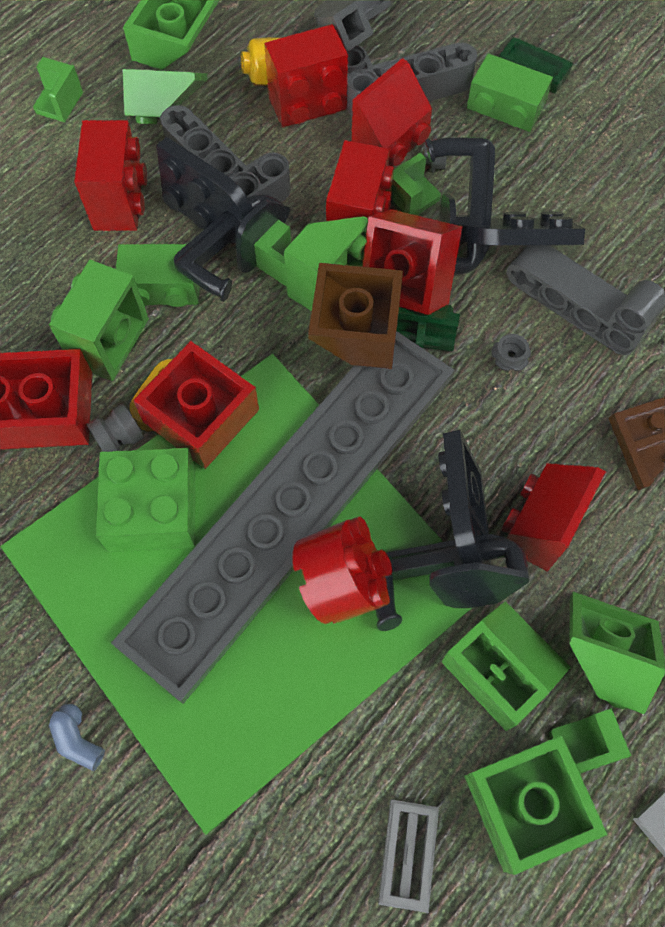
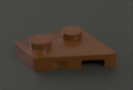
(642, 440)

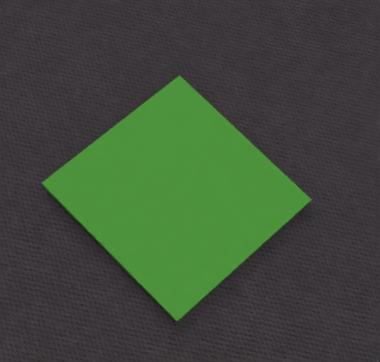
(286, 671)

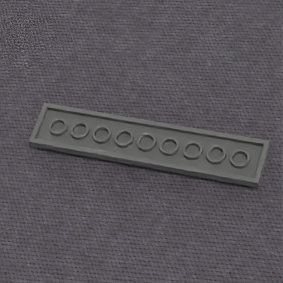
(298, 493)

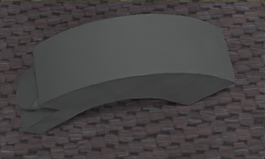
(350, 18)

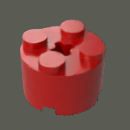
(342, 571)

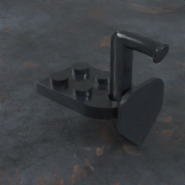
(217, 207)
(478, 227)
(460, 567)

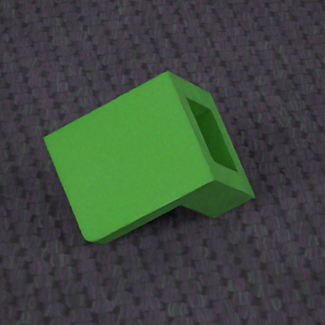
(60, 89)
(410, 188)
(270, 251)
(593, 740)

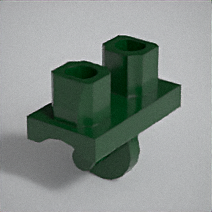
(429, 331)

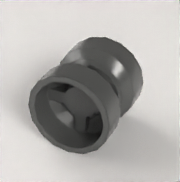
(115, 430)

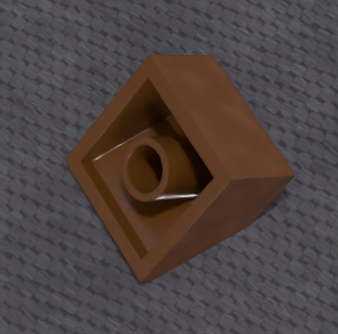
(356, 313)

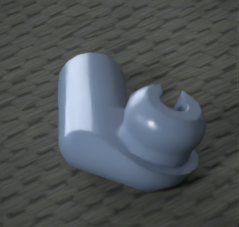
(69, 741)

